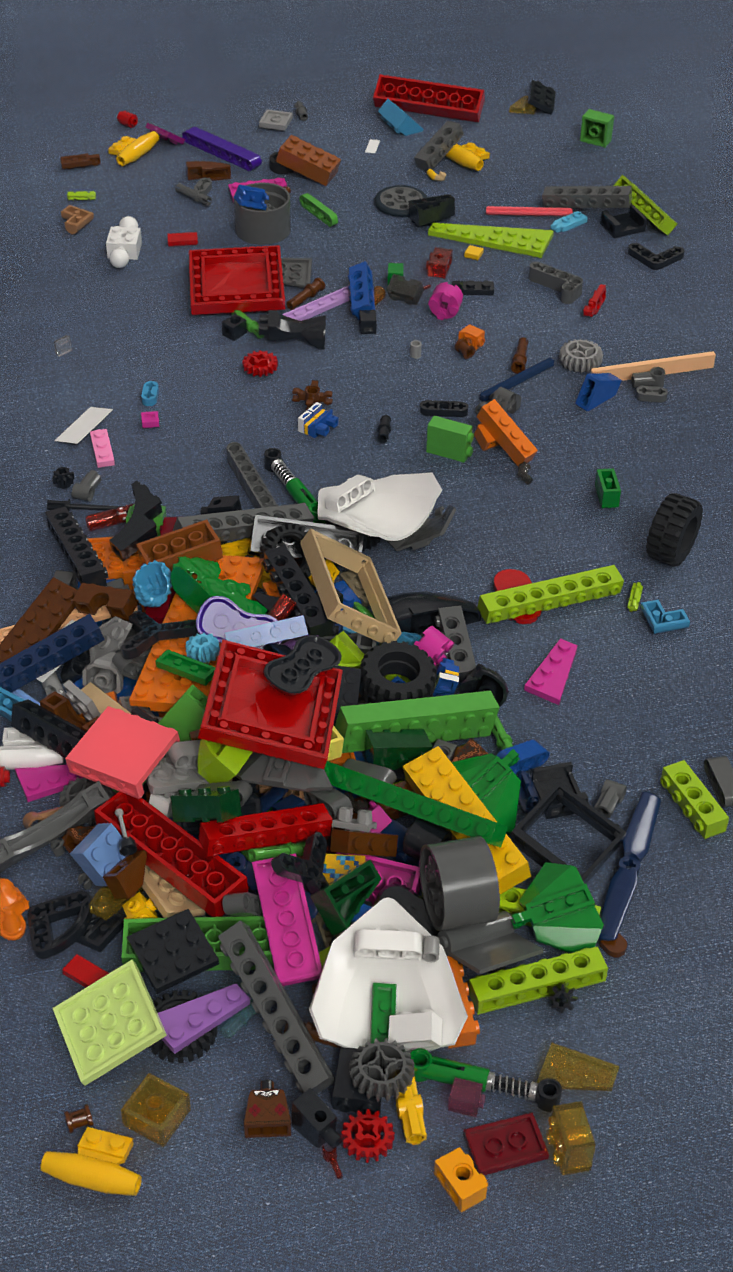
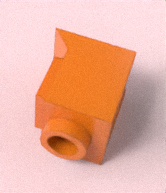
(473, 336)

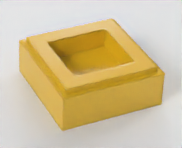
(474, 252)

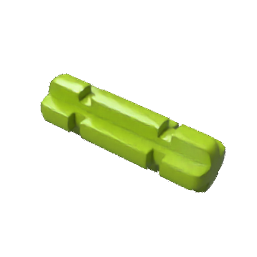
(82, 195)
(634, 598)

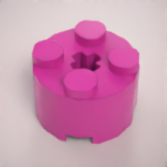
(445, 301)
(435, 644)

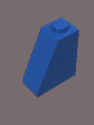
(597, 389)

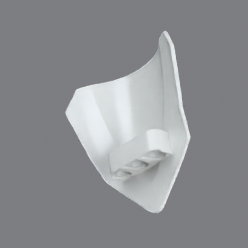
(381, 507)
(386, 949)

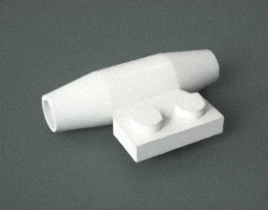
(24, 752)

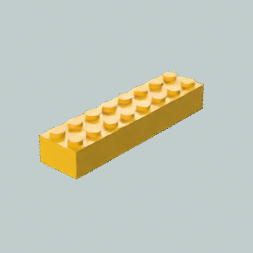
(438, 779)

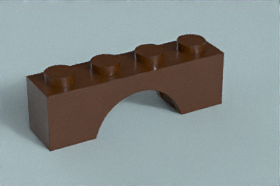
(62, 707)

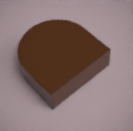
(616, 947)

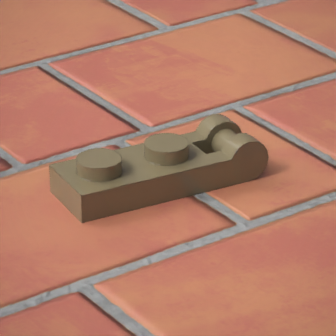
(353, 581)

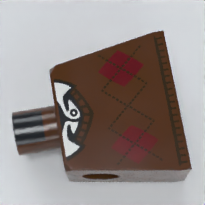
(267, 1112)

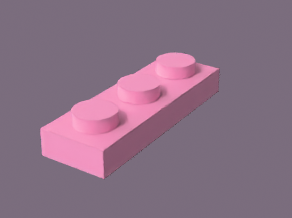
(102, 448)

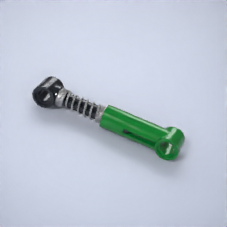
(274, 463)
(446, 1070)

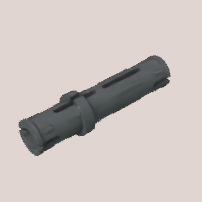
(198, 196)

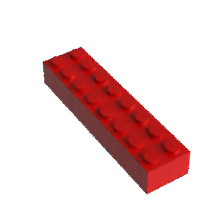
(430, 97)
(174, 853)

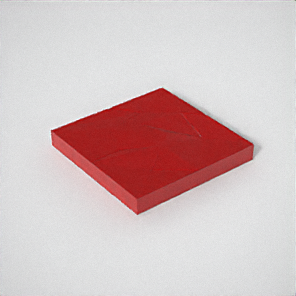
(236, 280)
(257, 717)

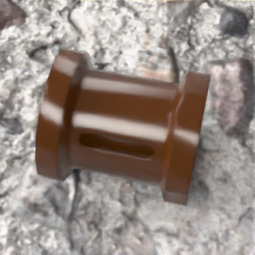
(466, 349)
(78, 1118)

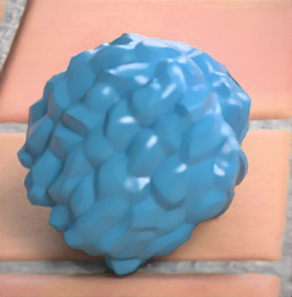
(152, 584)

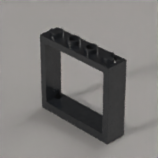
(581, 808)

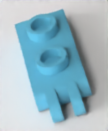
(569, 222)

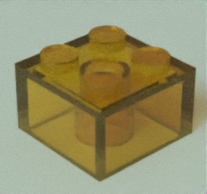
(156, 1109)
(571, 1138)

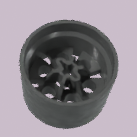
(266, 225)
(459, 883)

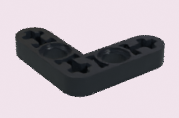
(655, 261)

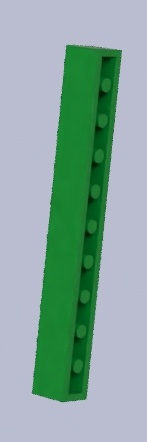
(415, 804)

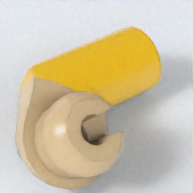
(441, 177)

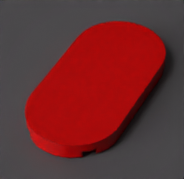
(513, 578)

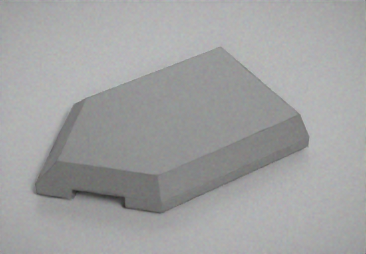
(115, 634)

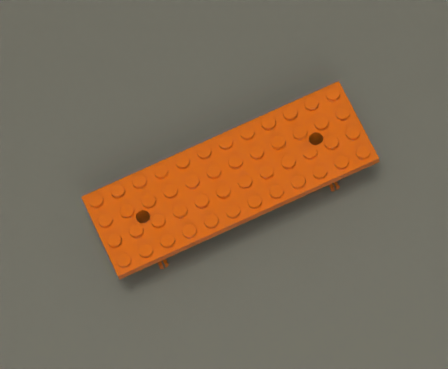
(161, 688)

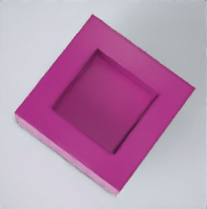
(150, 419)

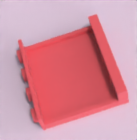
(121, 751)

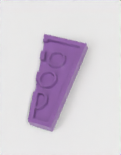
(196, 1017)

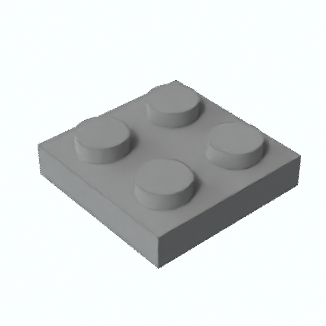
(275, 120)
(81, 701)

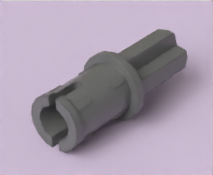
(301, 111)

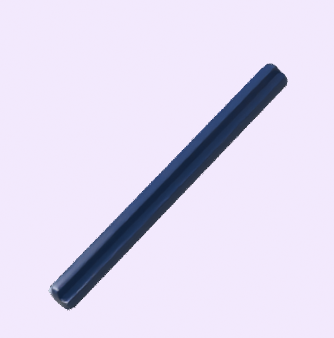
(519, 378)

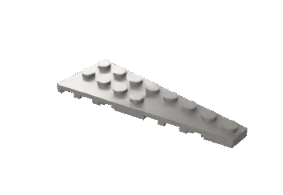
(165, 776)

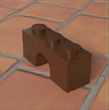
(92, 597)
(364, 843)

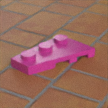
(44, 780)

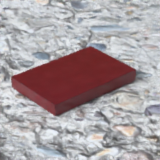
(505, 1144)

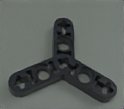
(151, 632)
(305, 869)

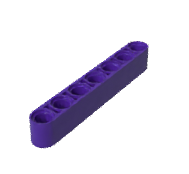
(222, 148)

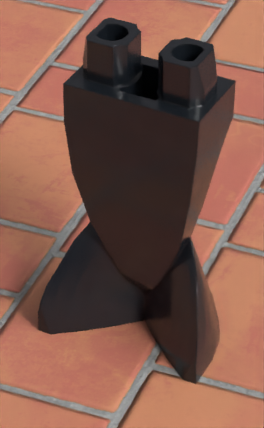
(284, 328)

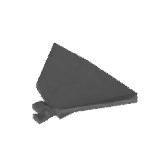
(428, 531)
(283, 774)

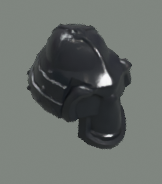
(485, 679)

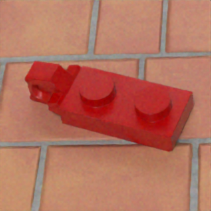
(595, 302)

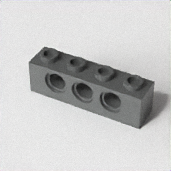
(439, 145)
(453, 618)

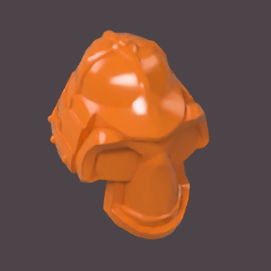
(11, 908)

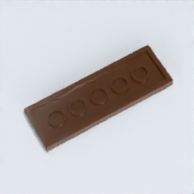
(40, 619)

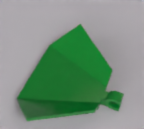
(494, 784)
(560, 909)

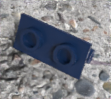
(528, 794)

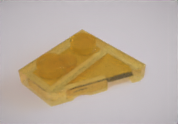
(522, 106)

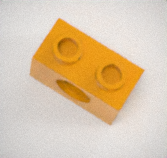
(462, 1192)

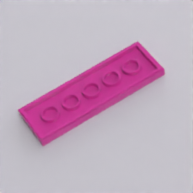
(287, 925)

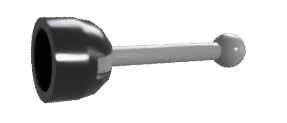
(127, 845)

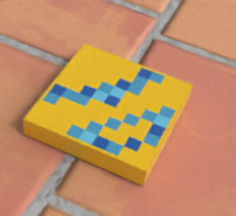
(339, 864)

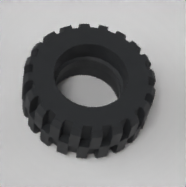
(674, 529)
(400, 660)

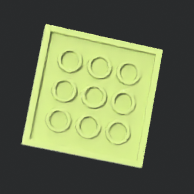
(109, 1022)

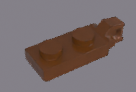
(79, 160)

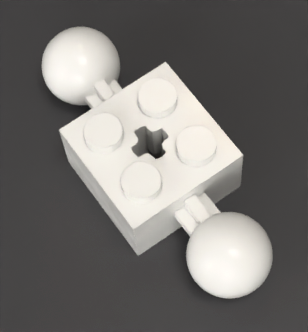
(124, 242)

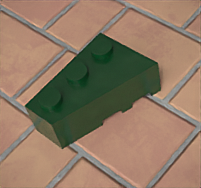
(396, 748)
(206, 804)
(344, 896)

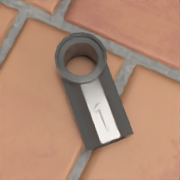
(654, 377)
(86, 488)
(611, 795)

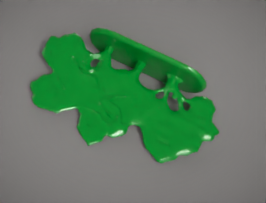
(208, 574)

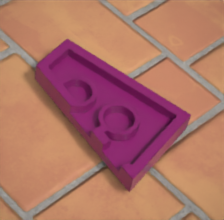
(165, 134)

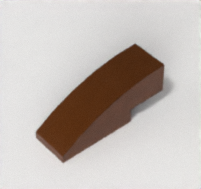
(208, 169)

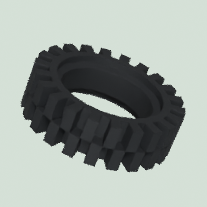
(279, 532)
(196, 1046)

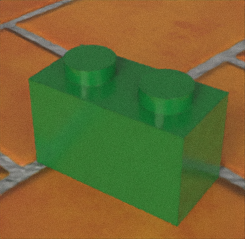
(607, 488)

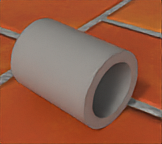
(415, 349)
(431, 948)

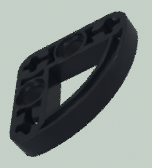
(44, 920)

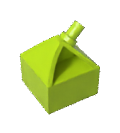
(349, 651)
(219, 761)

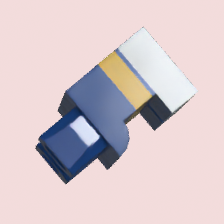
(317, 421)
(447, 678)

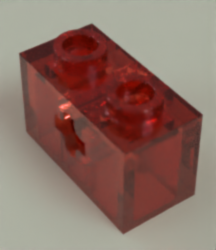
(439, 262)

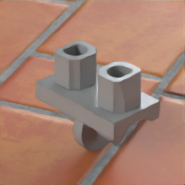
(362, 823)

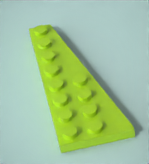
(517, 240)

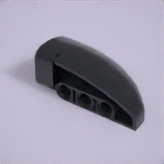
(418, 609)

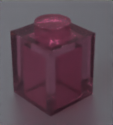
(466, 1097)

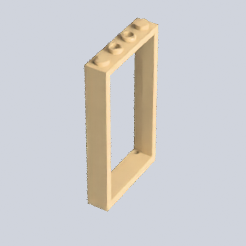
(384, 626)

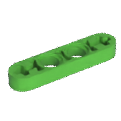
(318, 209)

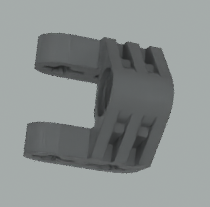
(506, 399)

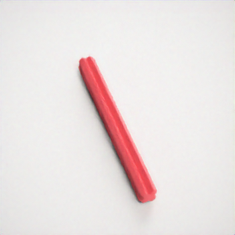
(528, 211)

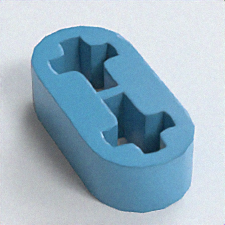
(153, 394)

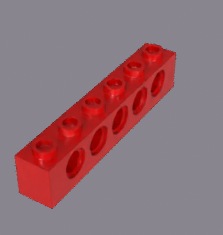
(264, 829)

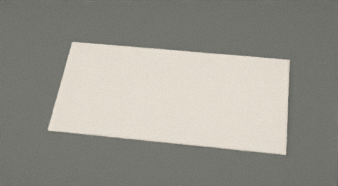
(83, 425)

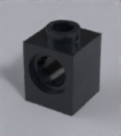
(367, 321)
(234, 327)

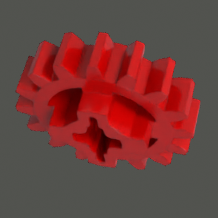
(260, 363)
(367, 1135)

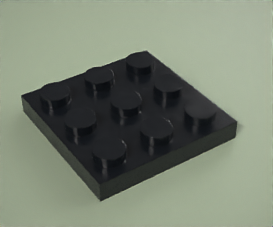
(172, 951)

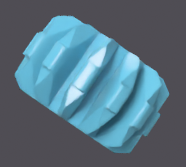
(202, 647)

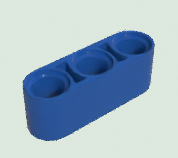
(530, 754)

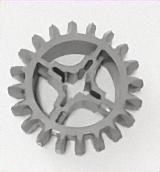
(580, 355)

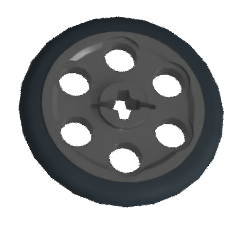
(390, 196)

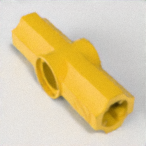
(411, 1113)

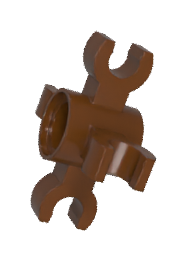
(312, 395)

